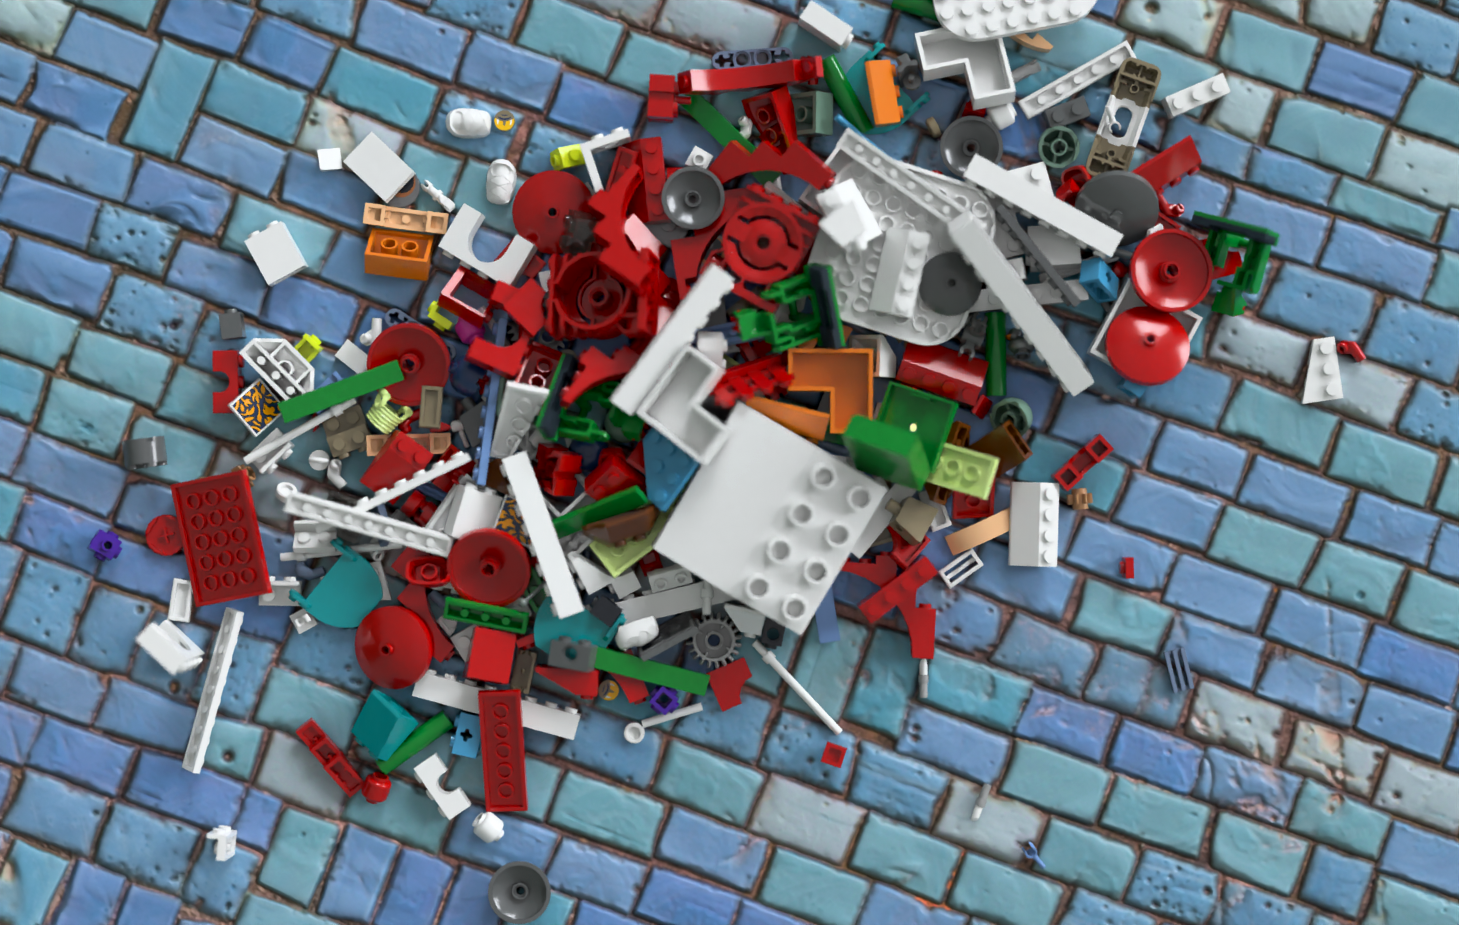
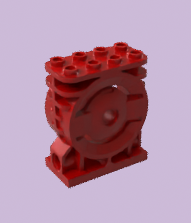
(802, 232)
(617, 313)

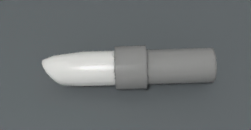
(923, 679)
(980, 802)

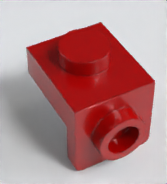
(671, 294)

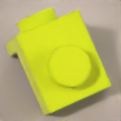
(567, 157)
(440, 321)
(309, 347)

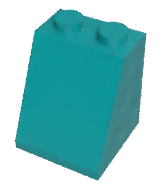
(382, 725)

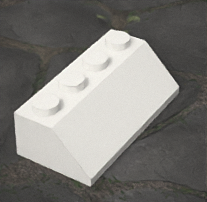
(899, 272)
(1033, 524)

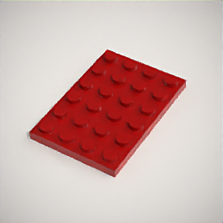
(221, 538)

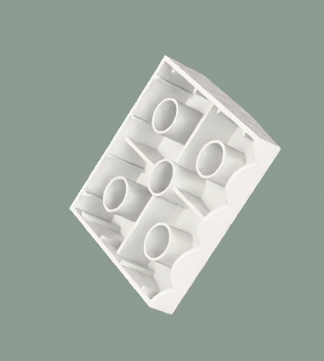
(770, 518)

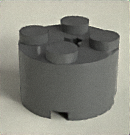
(144, 452)

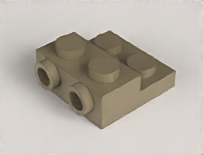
(347, 432)

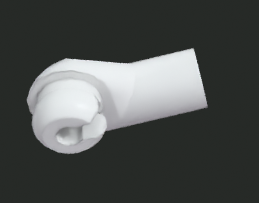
(376, 328)
(334, 472)

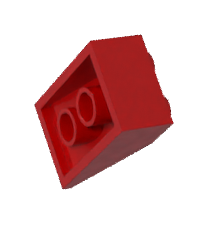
(539, 367)
(395, 461)
(613, 477)
(577, 682)

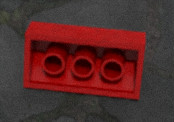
(1171, 165)
(647, 197)
(942, 371)

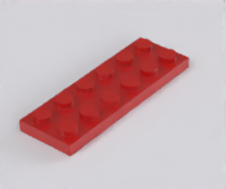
(503, 750)

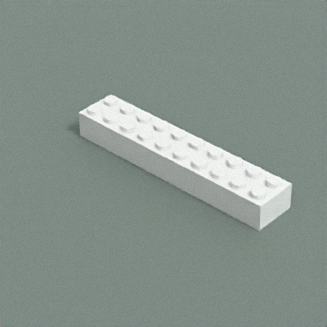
(1020, 303)

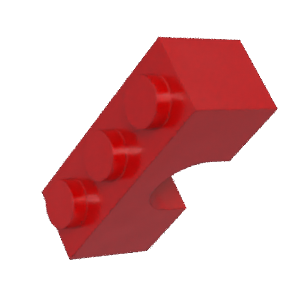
(231, 364)
(1084, 459)

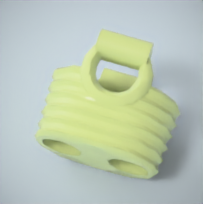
(384, 416)

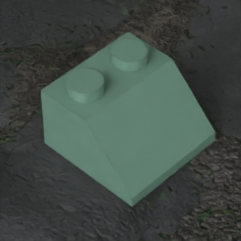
(813, 113)

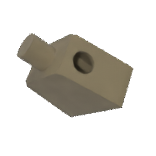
(911, 518)

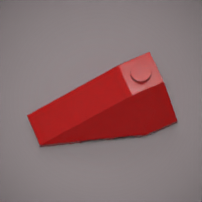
(773, 116)

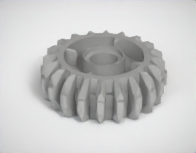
(723, 649)

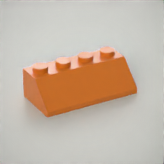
(799, 420)

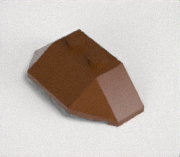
(959, 437)
(623, 527)

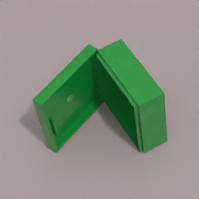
(889, 446)

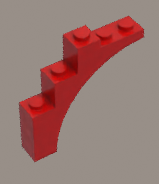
(611, 210)
(598, 369)
(919, 620)

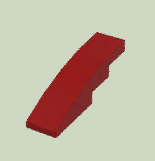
(330, 757)

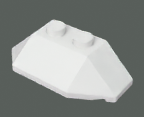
(280, 366)

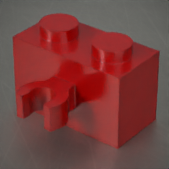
(450, 478)

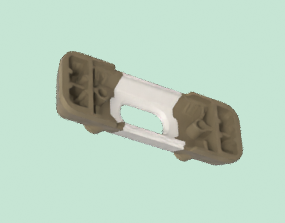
(1133, 90)

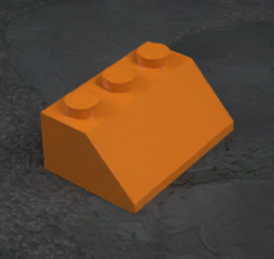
(884, 92)
(399, 254)

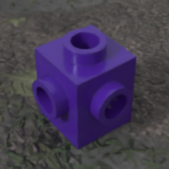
(97, 545)
(664, 707)

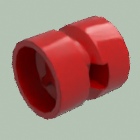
(412, 506)

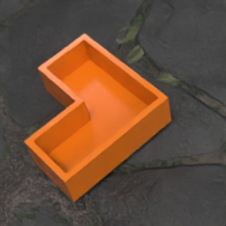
(842, 373)

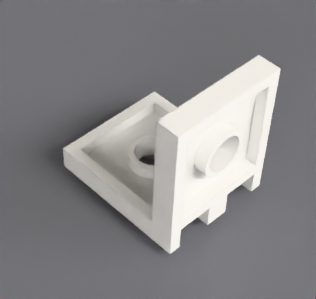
(599, 144)

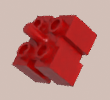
(664, 98)
(557, 469)

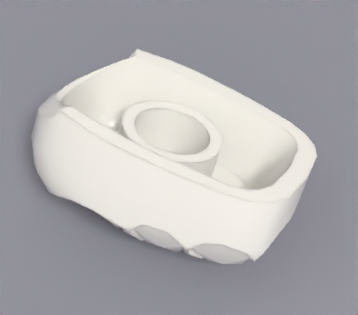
(468, 123)
(501, 182)
(637, 633)

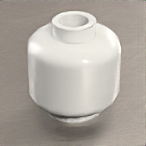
(1001, 115)
(488, 827)

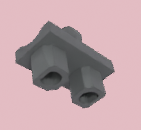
(908, 73)

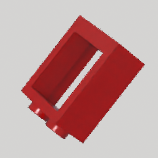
(458, 308)

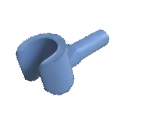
(1032, 853)

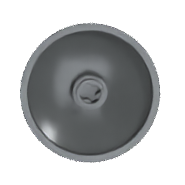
(1120, 202)

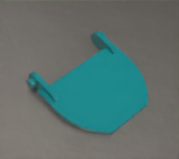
(858, 79)
(345, 592)
(577, 626)

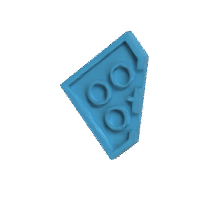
(666, 468)

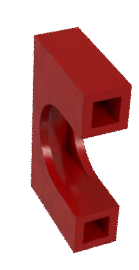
(497, 359)
(906, 583)

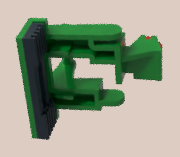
(1248, 277)
(822, 324)
(554, 422)

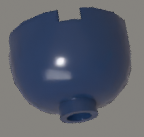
(465, 376)
(589, 452)

